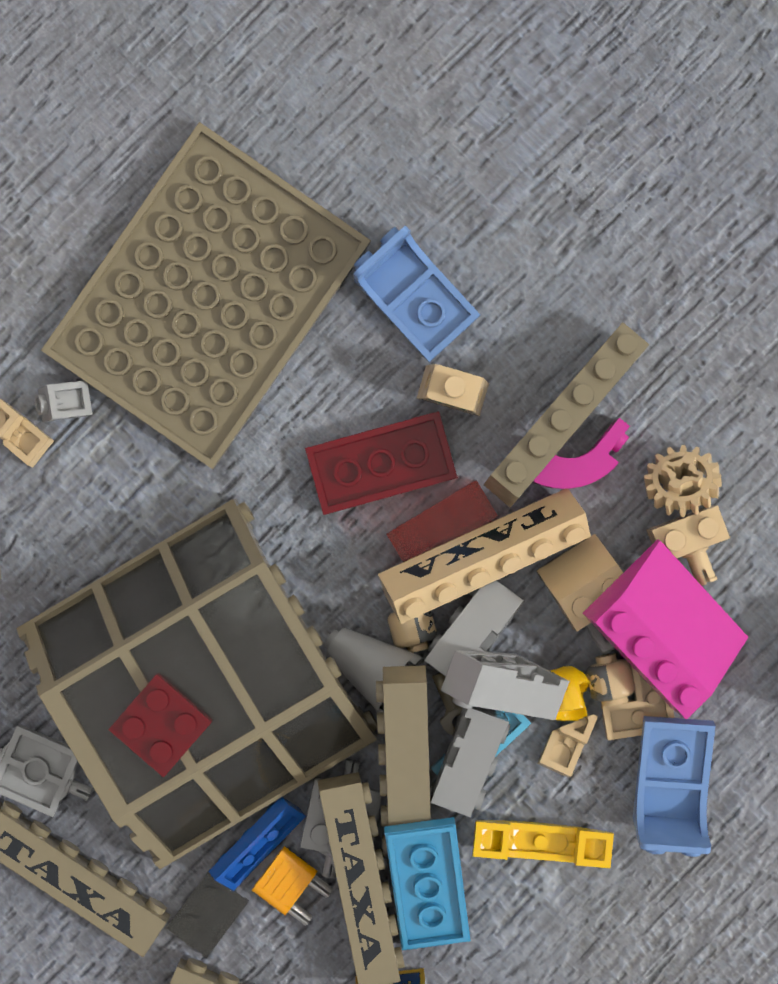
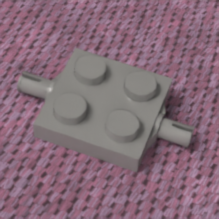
(39, 771)
(315, 831)

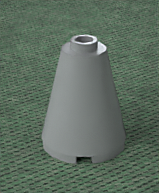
(363, 660)

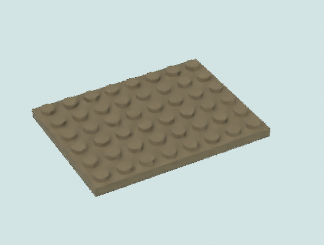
(206, 295)

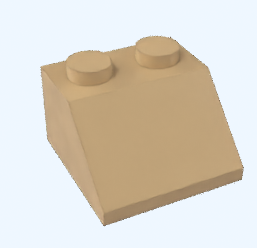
(580, 578)

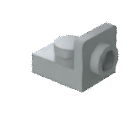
(63, 401)

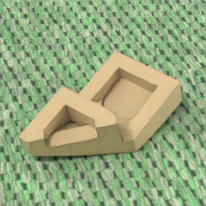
(22, 435)
(566, 745)

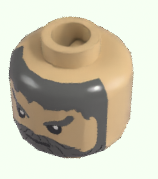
(413, 633)
(610, 680)

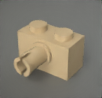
(691, 537)

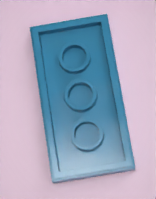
(427, 883)

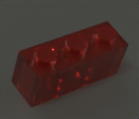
(443, 522)

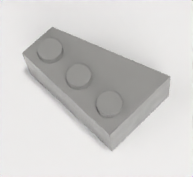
(475, 625)
(504, 684)
(470, 760)

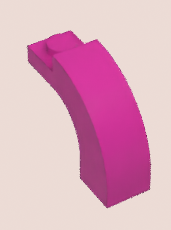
(588, 468)

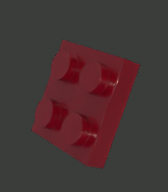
(160, 725)

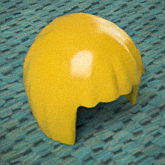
(573, 703)

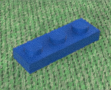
(257, 843)

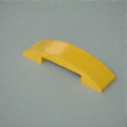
(542, 842)

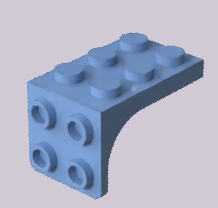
(414, 293)
(673, 785)

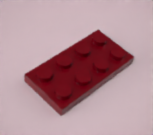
(381, 463)

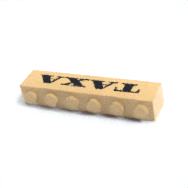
(484, 555)

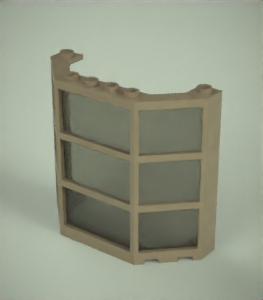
(234, 644)

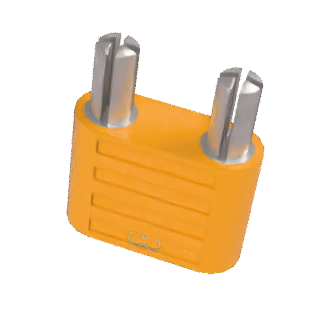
(286, 881)

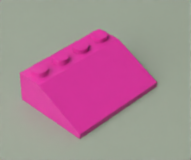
(668, 629)

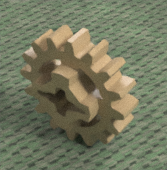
(683, 481)

